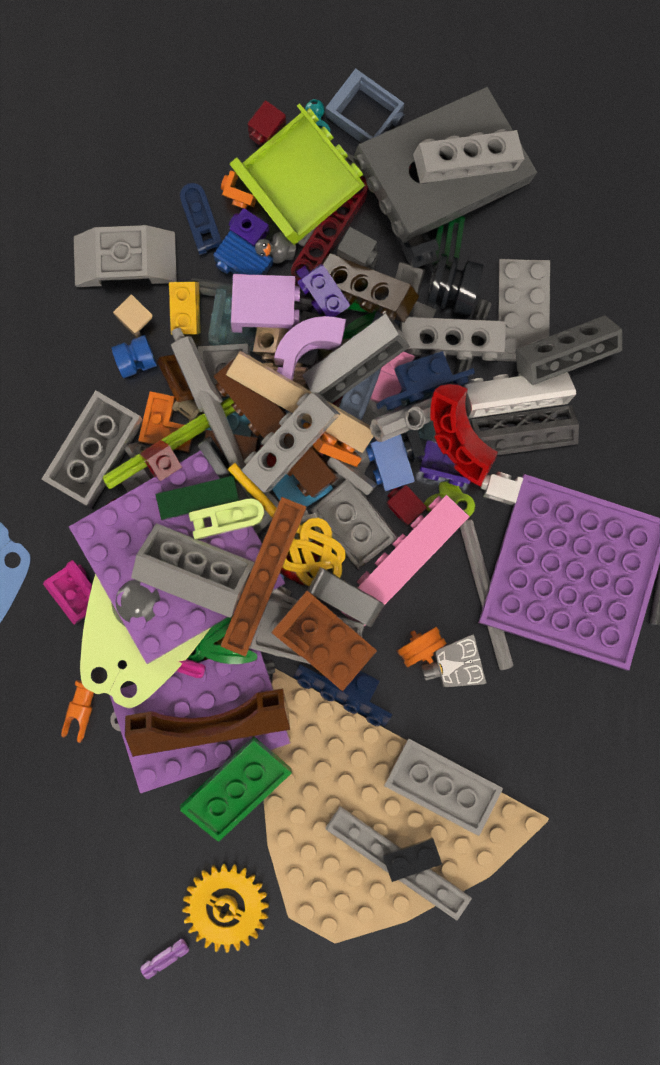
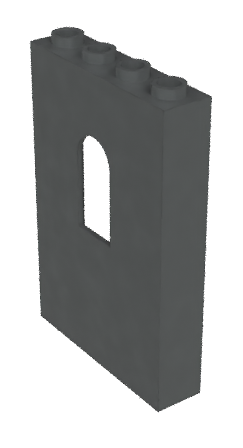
(423, 207)

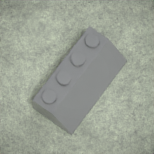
(192, 570)

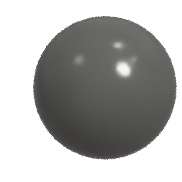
(135, 602)

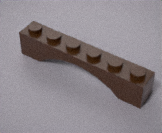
(157, 733)

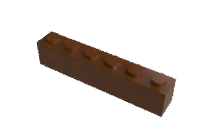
(264, 418)

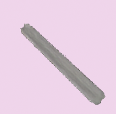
(482, 583)

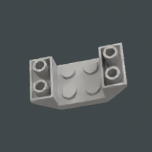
(124, 254)

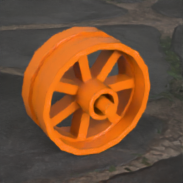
(421, 647)

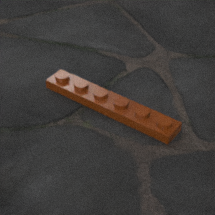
(263, 576)

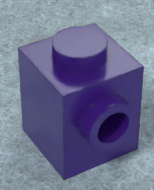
(249, 227)

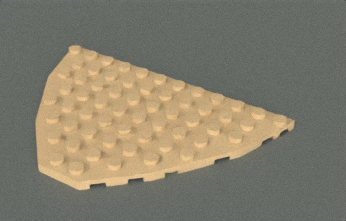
(345, 764)

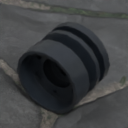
(455, 284)

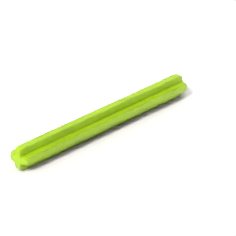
(173, 440)

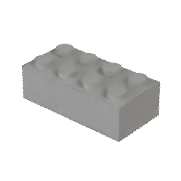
(93, 449)

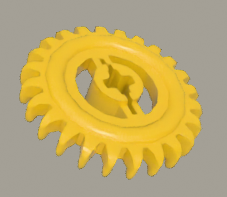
(247, 921)

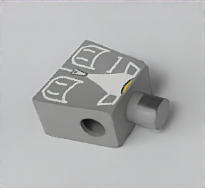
(456, 664)

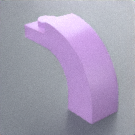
(308, 335)

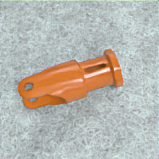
(79, 709)

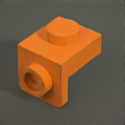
(240, 198)

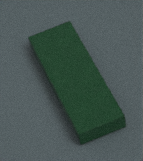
(196, 497)

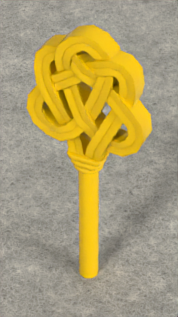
(327, 558)

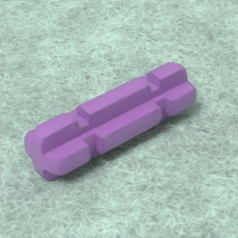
(164, 959)

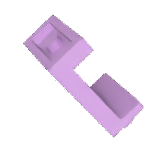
(264, 302)

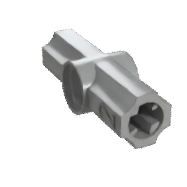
(398, 422)

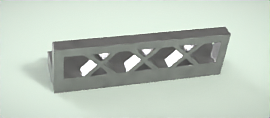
(528, 435)

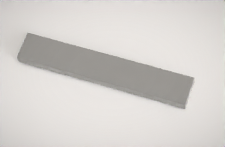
(374, 846)

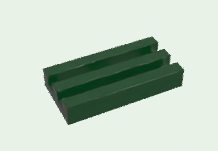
(460, 221)

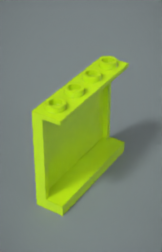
(300, 176)

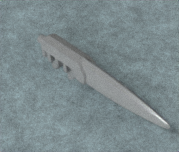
(206, 397)

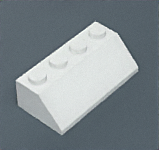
(516, 394)

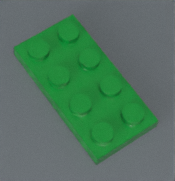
(236, 789)

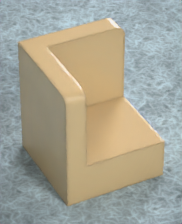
(133, 315)

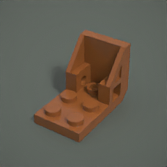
(324, 640)

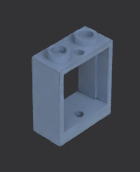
(345, 94)

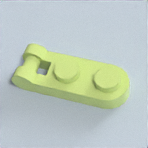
(227, 517)

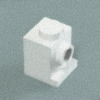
(502, 488)

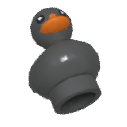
(276, 247)

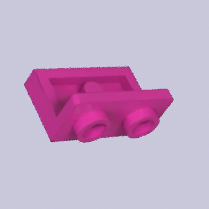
(70, 591)

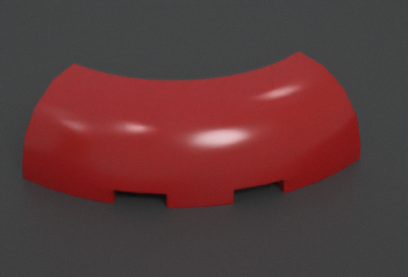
(457, 437)

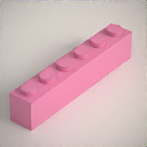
(412, 551)

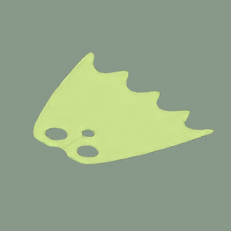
(108, 642)

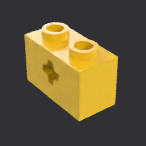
(185, 307)

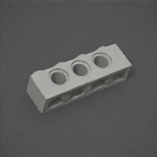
(459, 165)
(490, 331)
(322, 417)

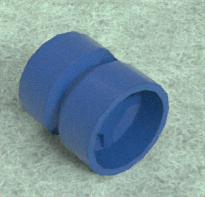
(133, 356)

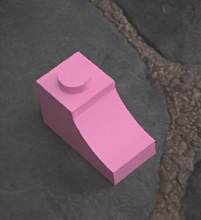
(387, 382)

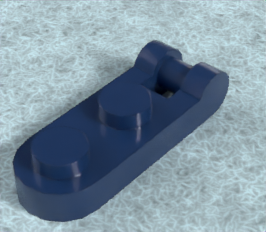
(199, 217)

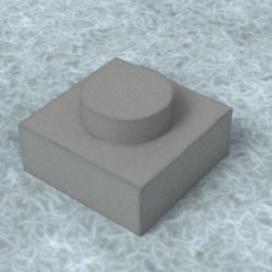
(410, 275)

